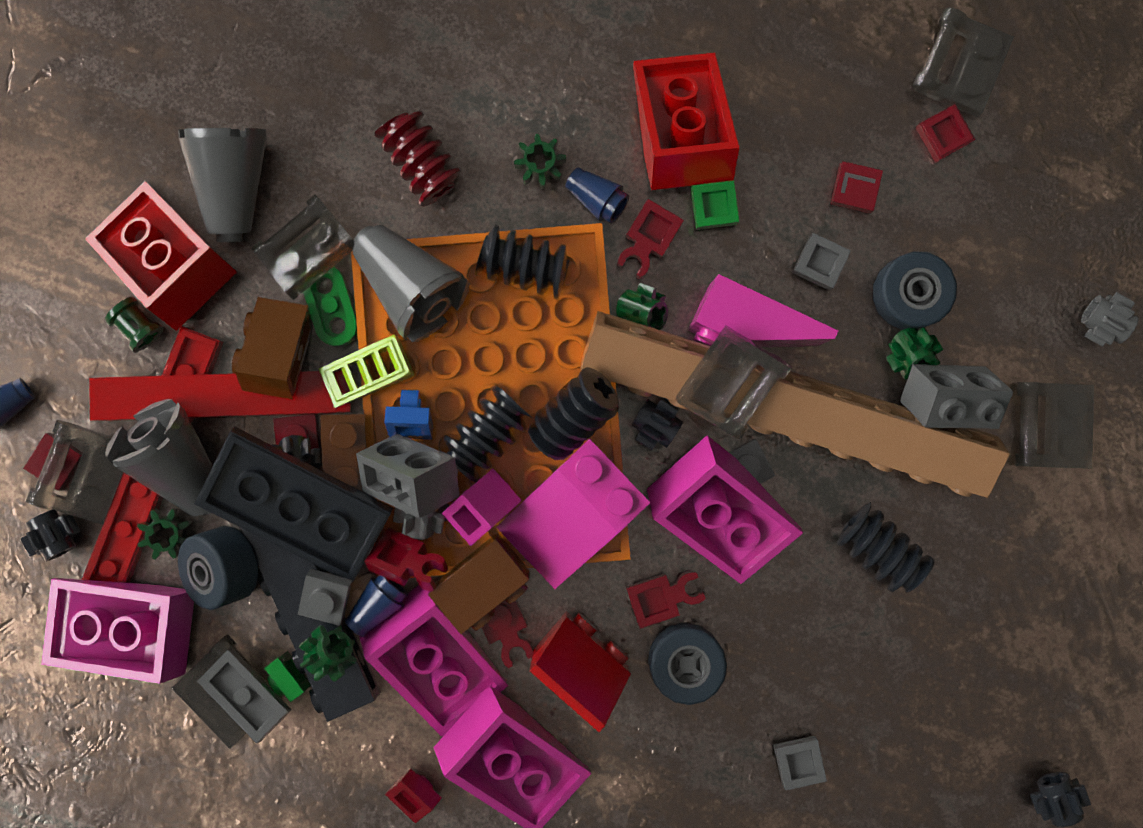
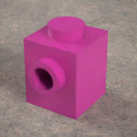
(481, 507)

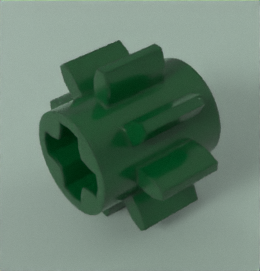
(542, 148)
(643, 307)
(913, 347)
(163, 545)
(327, 653)

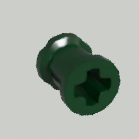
(128, 310)

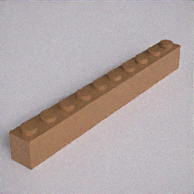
(805, 410)

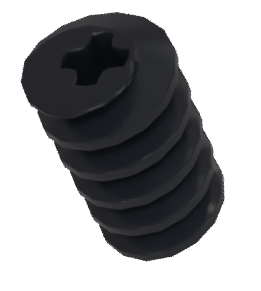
(523, 261)
(574, 414)
(486, 433)
(886, 549)

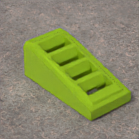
(399, 359)

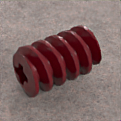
(417, 157)

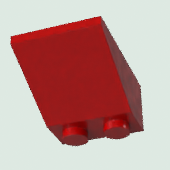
(685, 121)
(160, 256)
(581, 668)

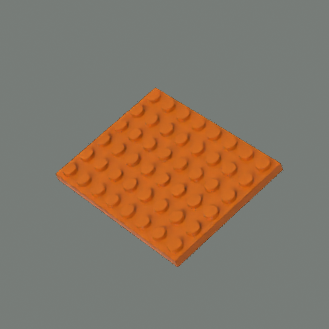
(499, 339)

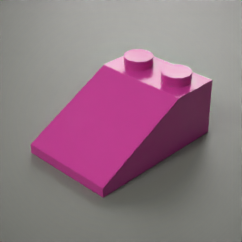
(755, 318)
(721, 511)
(573, 514)
(118, 629)
(430, 661)
(509, 761)

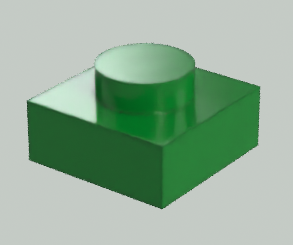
(714, 205)
(285, 677)

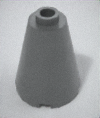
(225, 176)
(408, 281)
(163, 454)

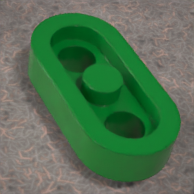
(332, 306)

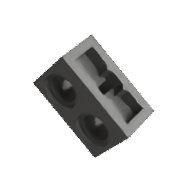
(956, 396)
(408, 475)

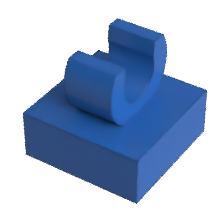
(409, 418)

